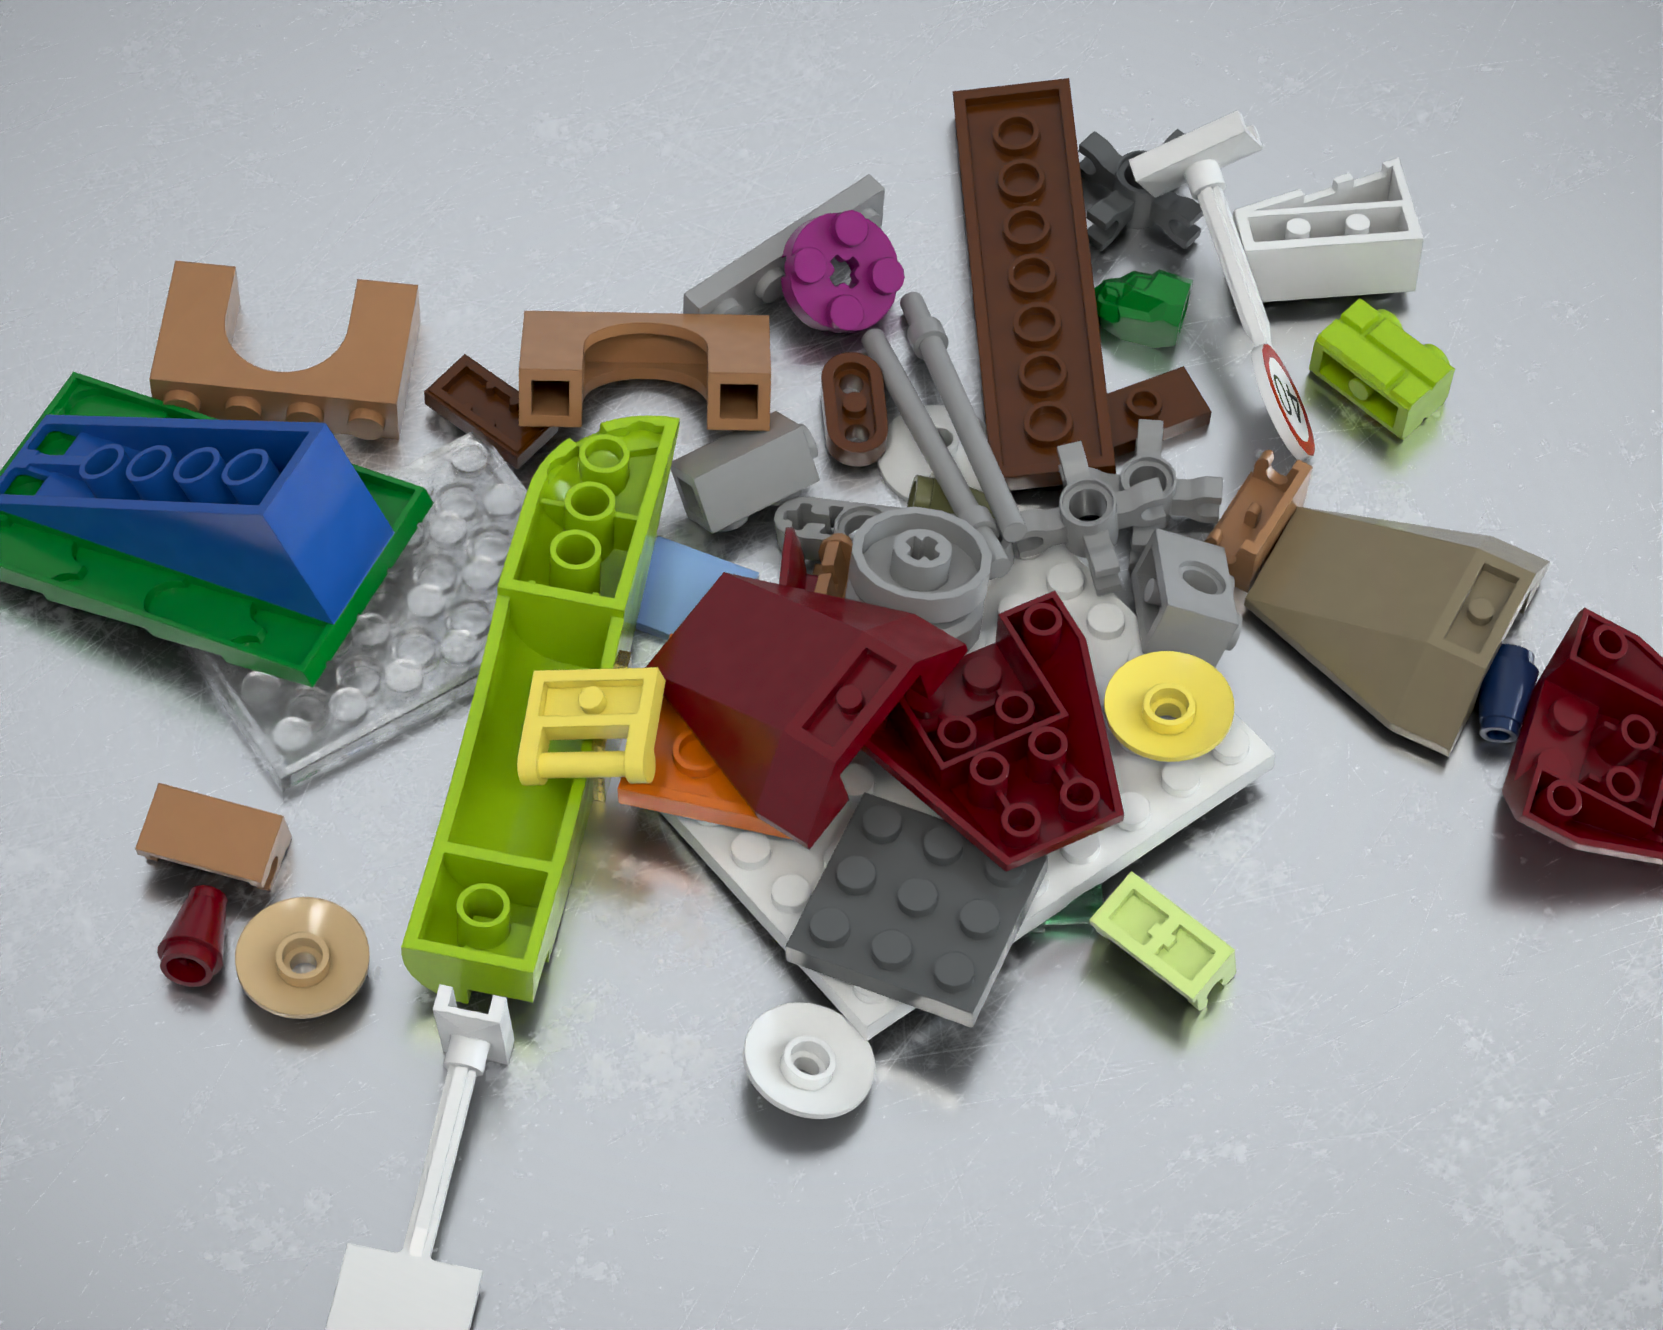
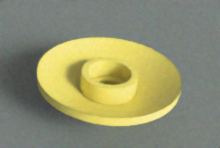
(1169, 686)

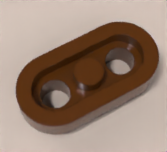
(854, 413)

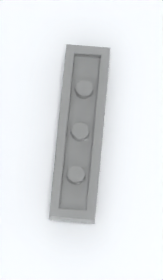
(758, 273)

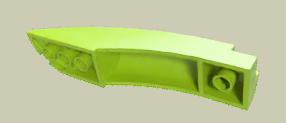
(560, 604)

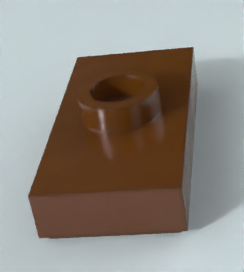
(1166, 398)
(487, 406)

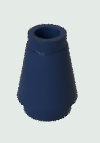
(1506, 693)

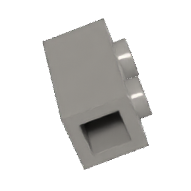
(745, 473)

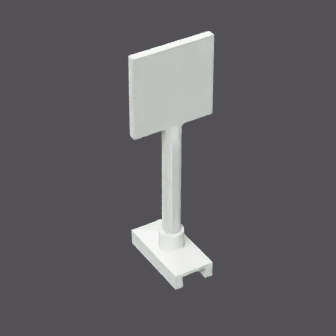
(408, 1287)

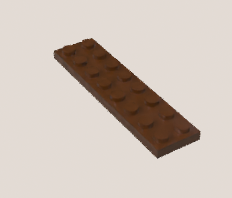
(1032, 280)

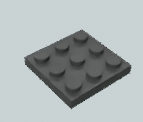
(913, 912)

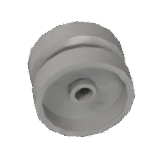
(923, 566)

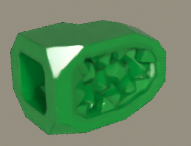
(1144, 307)

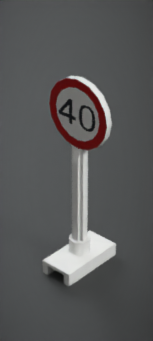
(1197, 162)

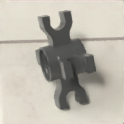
(1129, 202)

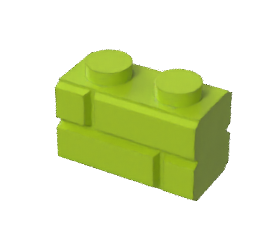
(1382, 367)

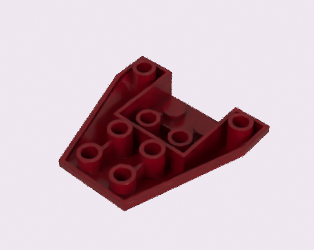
(793, 688)
(1010, 740)
(1594, 745)

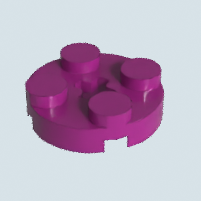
(873, 274)

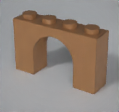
(578, 351)
(353, 391)

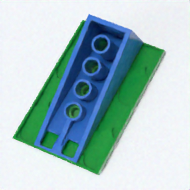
(201, 526)

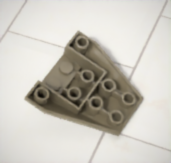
(1396, 613)

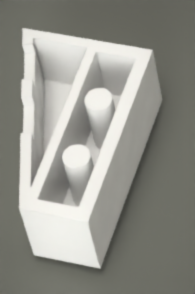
(1336, 240)

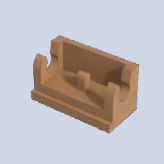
(1259, 517)
(214, 836)

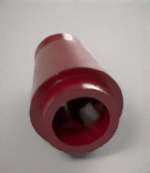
(195, 938)

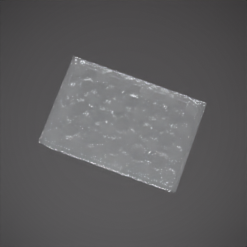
(414, 640)

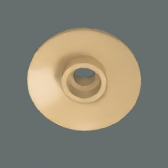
(299, 933)

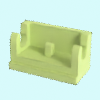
(1165, 939)

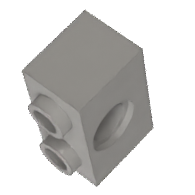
(1185, 597)

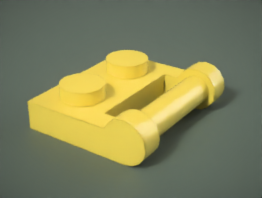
(591, 706)

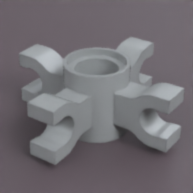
(1190, 498)
(1094, 539)

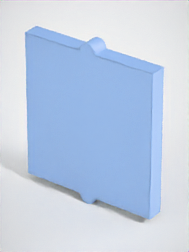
(677, 583)

